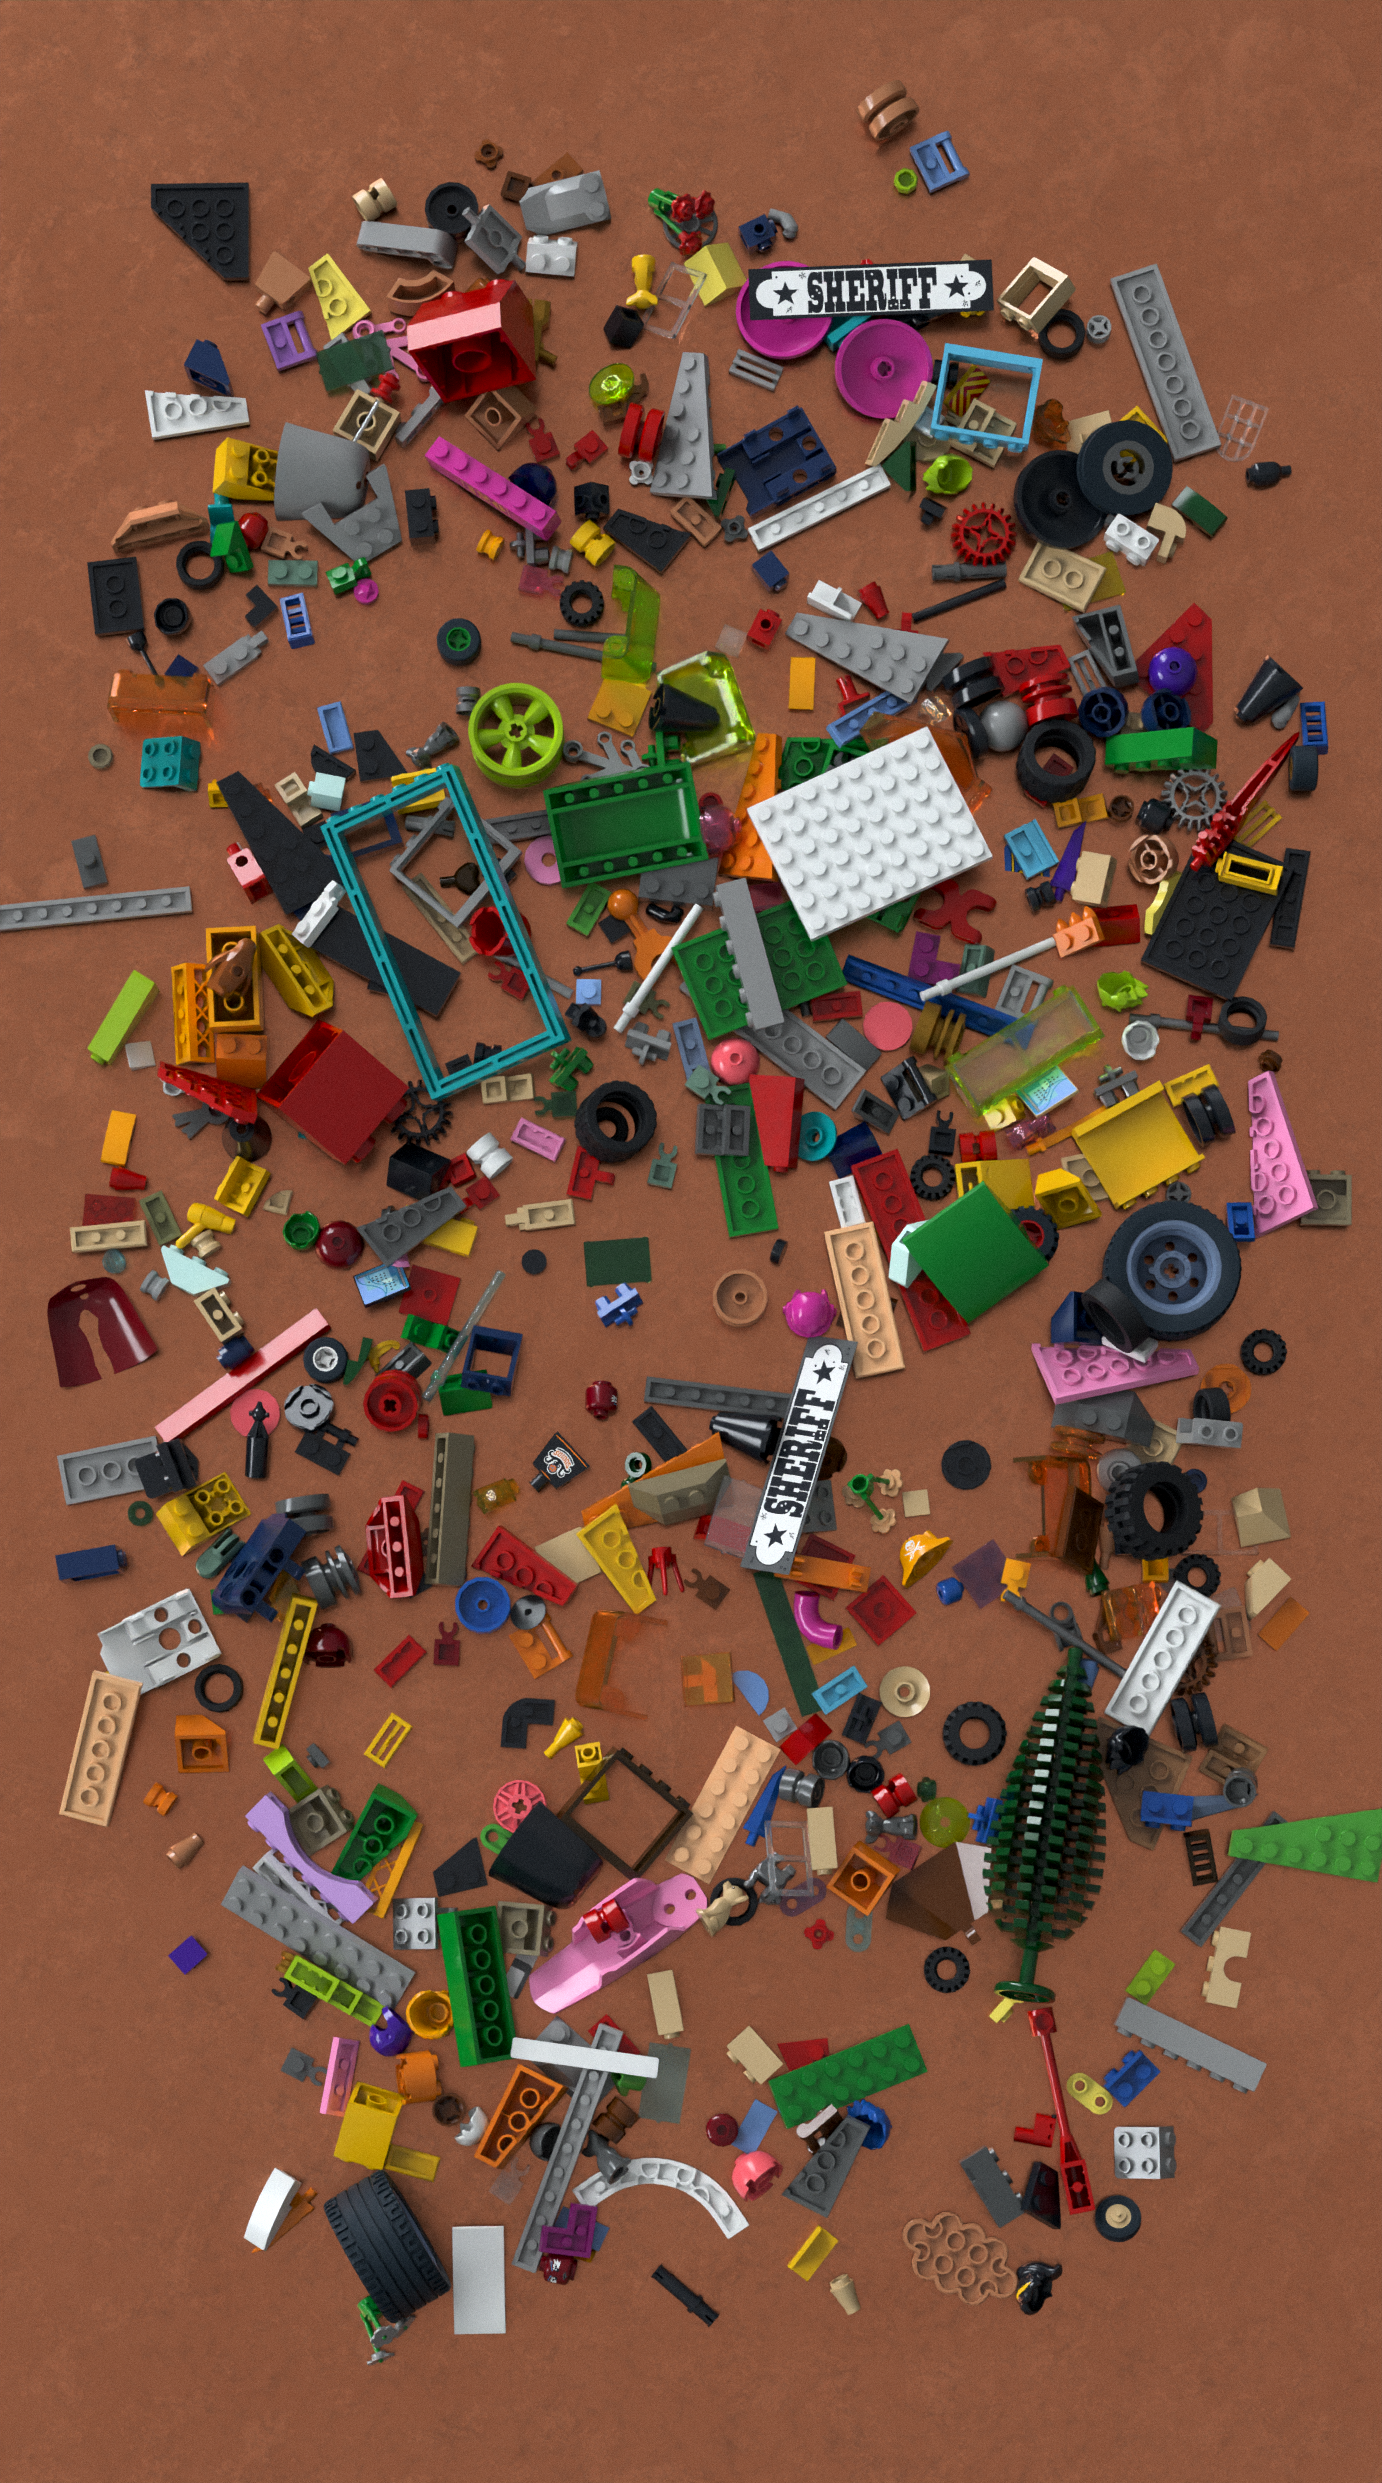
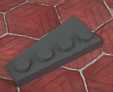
(404, 1229)
(826, 2172)

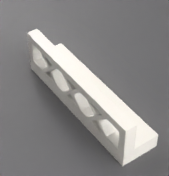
(282, 1876)

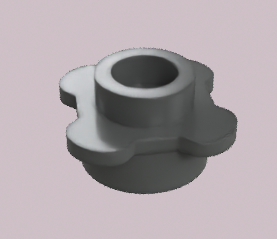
(737, 522)

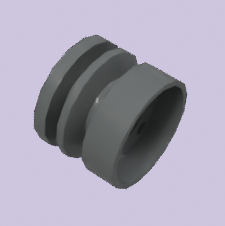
(331, 1577)

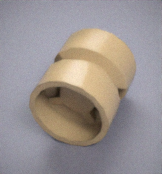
(374, 200)

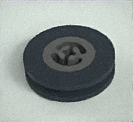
(1101, 459)

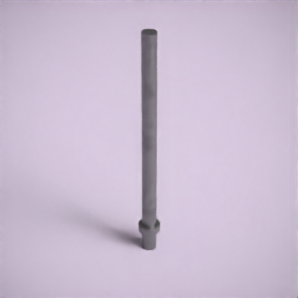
(1021, 1604)

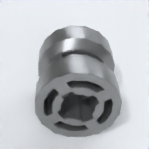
(467, 699)

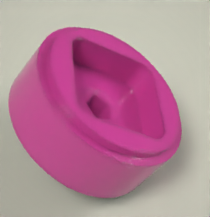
(366, 591)

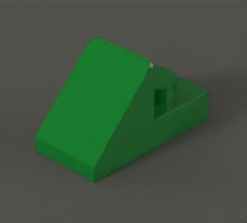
(231, 543)

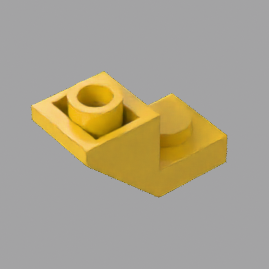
(588, 1757)

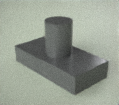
(89, 862)

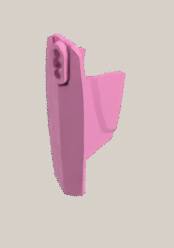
(589, 1966)

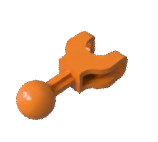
(648, 943)

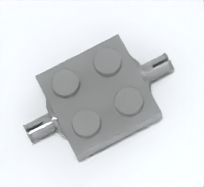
(493, 239)

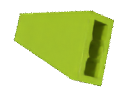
(123, 1018)

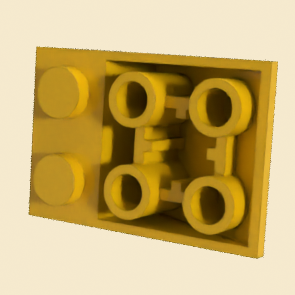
(244, 471)
(1006, 1178)
(202, 1513)

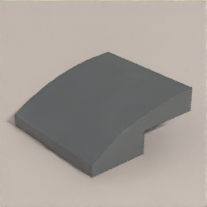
(722, 1130)

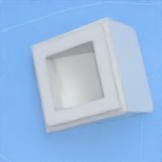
(140, 1055)

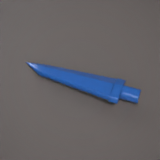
(764, 1809)

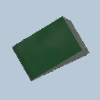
(902, 466)

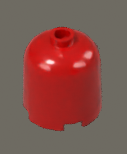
(490, 935)

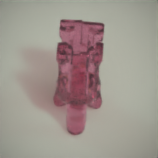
(1030, 1131)

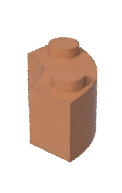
(409, 295)

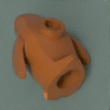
(232, 969)

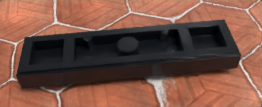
(1289, 908)

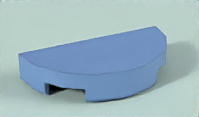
(753, 1689)

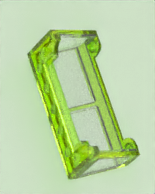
(1023, 1050)

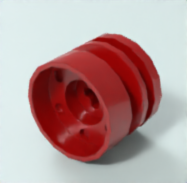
(1047, 696)

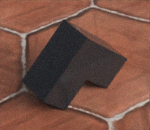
(263, 608)

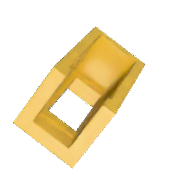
(1269, 886)

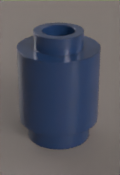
(234, 1352)

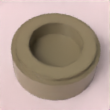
(100, 756)

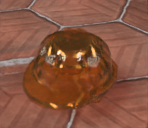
(1049, 422)

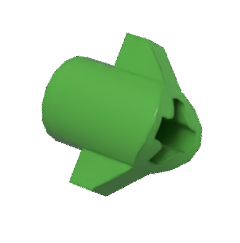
(625, 2082)

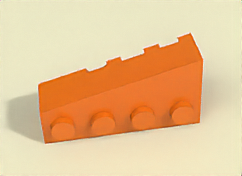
(520, 2111)

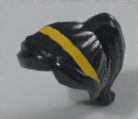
(1035, 2285)

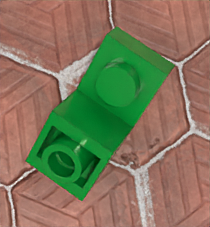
(429, 1334)

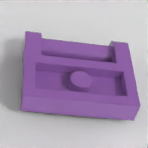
(281, 342)

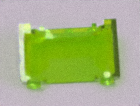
(632, 655)
(712, 680)

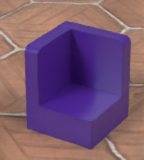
(188, 1955)

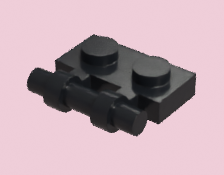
(324, 1453)

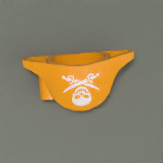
(920, 1555)

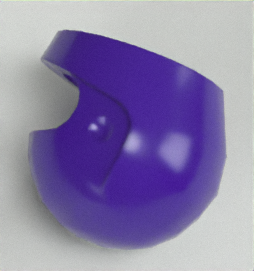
(393, 2039)

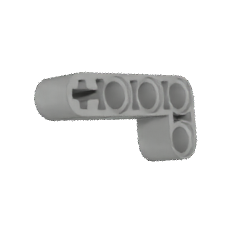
(408, 241)

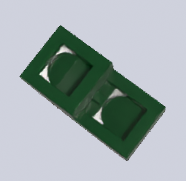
(1199, 511)
(355, 1368)

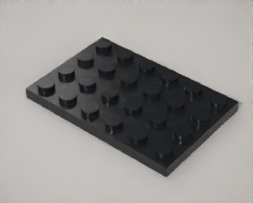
(1213, 925)

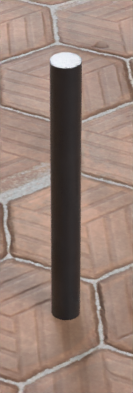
(959, 600)

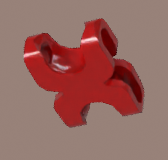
(955, 911)

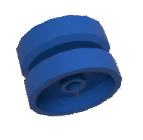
(488, 1591)

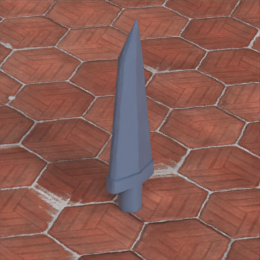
(1209, 1805)

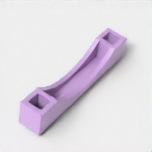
(347, 1895)

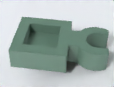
(704, 1083)
(663, 1171)

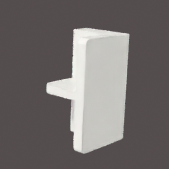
(833, 602)

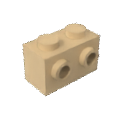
(1093, 879)
(219, 1316)
(754, 2055)

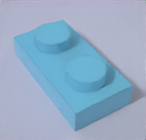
(839, 1690)

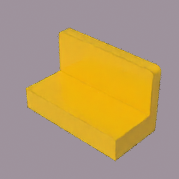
(812, 2252)

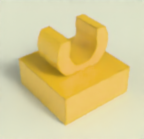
(215, 796)

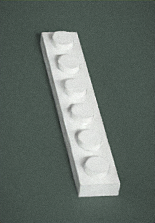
(819, 507)

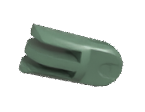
(219, 1554)

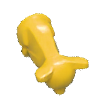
(643, 267)

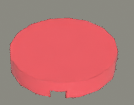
(887, 1026)
(247, 1402)

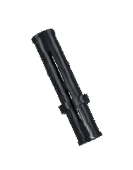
(685, 2295)

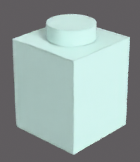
(327, 791)

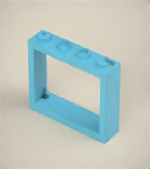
(995, 360)

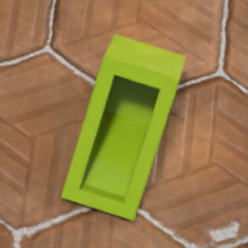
(290, 1773)

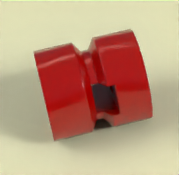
(986, 1144)
(894, 1795)
(612, 1914)

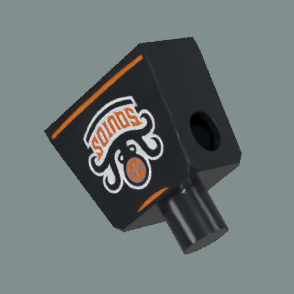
(557, 1464)

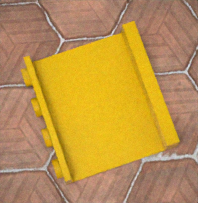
(1136, 1147)

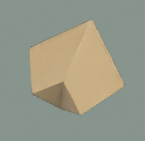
(1260, 1516)

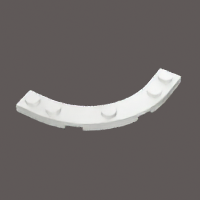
(671, 2174)

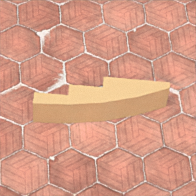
(895, 431)

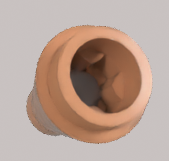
(183, 1852)

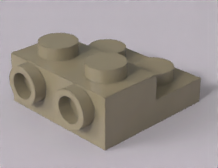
(1333, 1199)
(320, 1819)
(525, 1928)

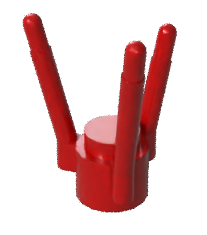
(662, 1558)

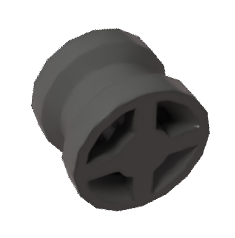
(1182, 1190)

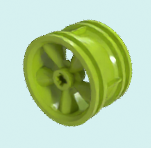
(500, 702)

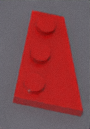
(1023, 665)
(803, 2052)

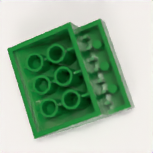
(975, 1251)

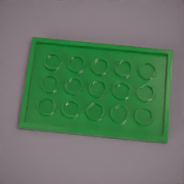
(798, 967)

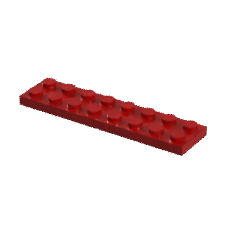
(891, 1207)

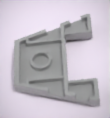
(369, 528)

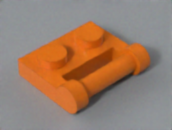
(535, 1653)

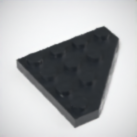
(210, 221)

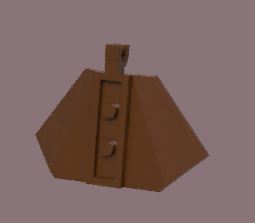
(943, 1893)

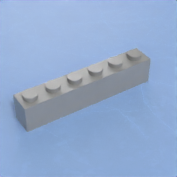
(749, 954)
(1189, 2044)

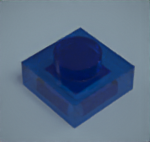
(181, 667)

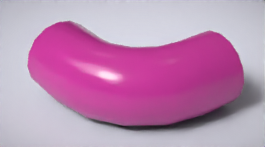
(812, 1625)

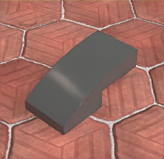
(853, 1044)

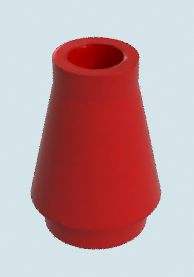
(873, 598)
(126, 1179)

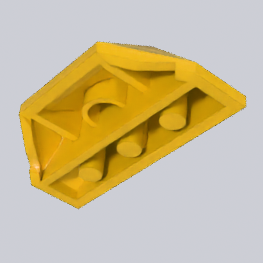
(296, 971)

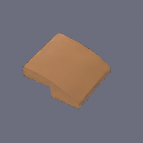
(1232, 1752)

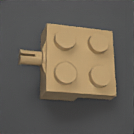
(983, 419)

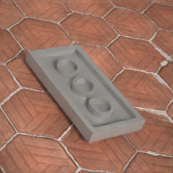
(103, 1470)

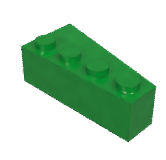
(1161, 750)

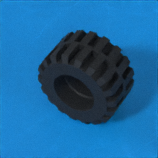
(996, 1727)

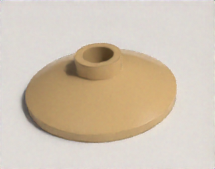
(918, 1691)

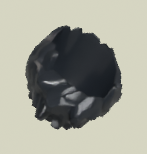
(1126, 1748)

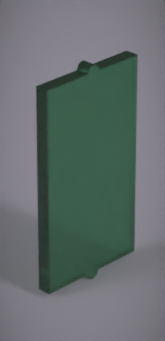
(354, 360)

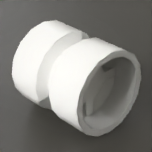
(489, 1155)

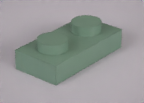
(293, 573)

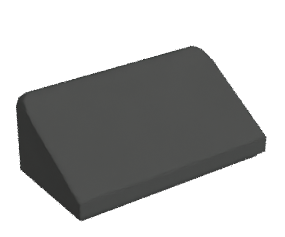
(410, 1360)

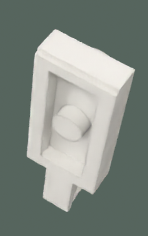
(319, 914)

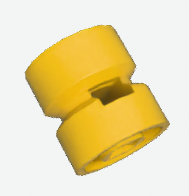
(593, 543)

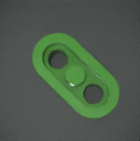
(503, 1837)

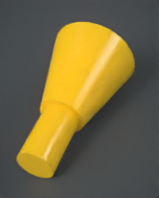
(569, 1731)

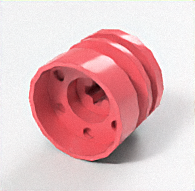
(512, 1793)

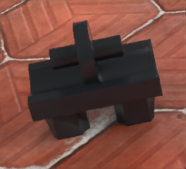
(586, 1021)
(861, 1718)

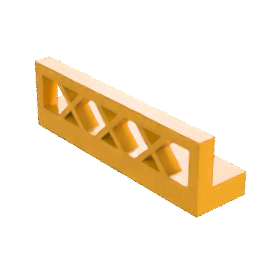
(187, 1013)
(397, 1873)

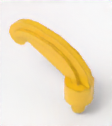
(379, 1350)

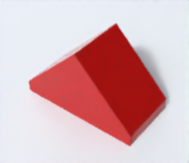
(805, 1739)

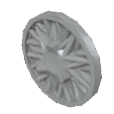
(1113, 1464)

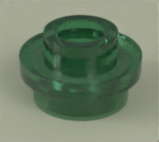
(135, 1507)
(926, 1789)

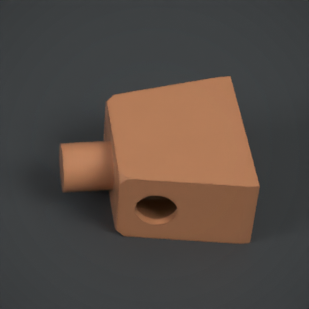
(280, 284)

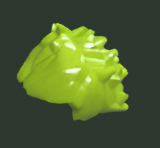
(948, 474)
(1121, 990)

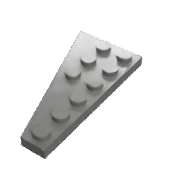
(687, 442)
(884, 656)

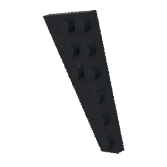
(285, 855)

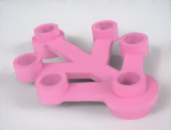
(395, 343)

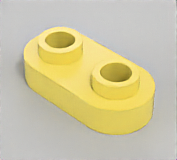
(1089, 2093)

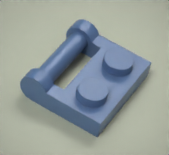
(932, 165)

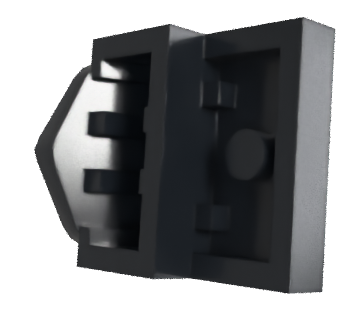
(168, 1469)

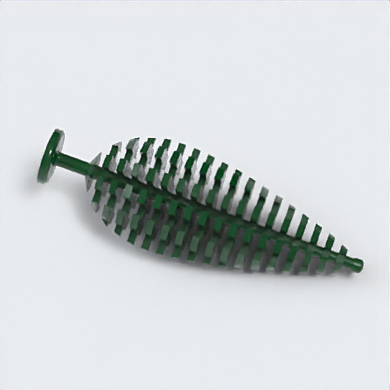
(1048, 1830)

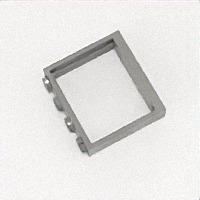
(415, 843)

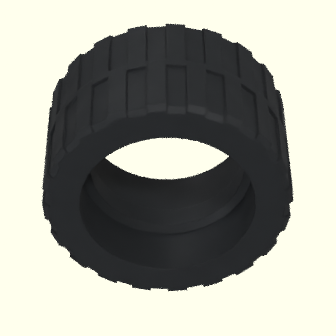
(1064, 736)
(636, 1103)

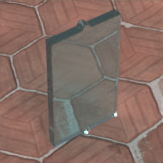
(664, 2095)

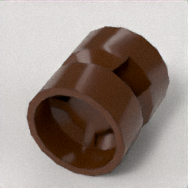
(449, 2109)
(615, 2120)

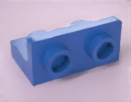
(1166, 1809)
(1131, 2077)

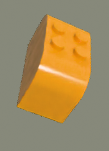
(237, 1012)

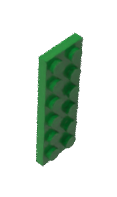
(745, 1179)
(847, 2075)

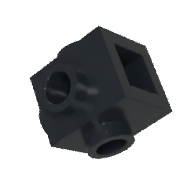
(591, 501)

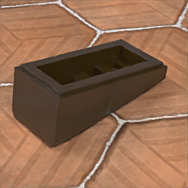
(1198, 1835)

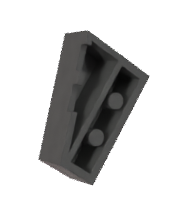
(1109, 643)

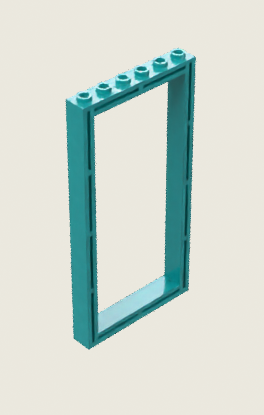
(334, 831)

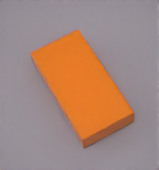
(1283, 1623)

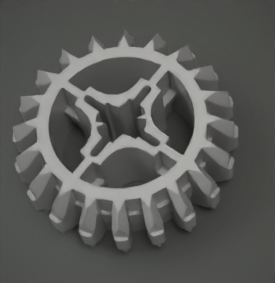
(1209, 782)

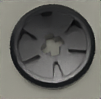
(968, 722)

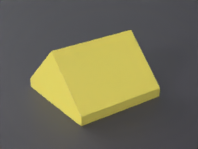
(722, 272)

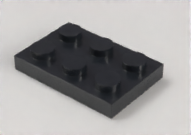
(116, 596)

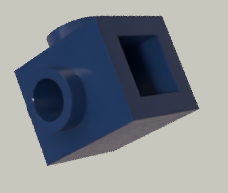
(758, 234)

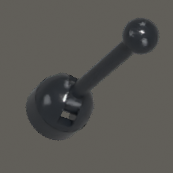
(138, 643)
(622, 961)

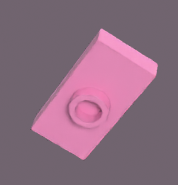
(538, 1139)

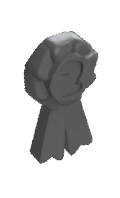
(199, 1119)

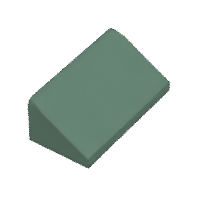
(973, 958)

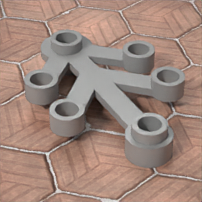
(611, 765)

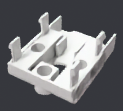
(134, 1649)

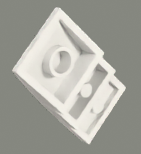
(479, 2280)

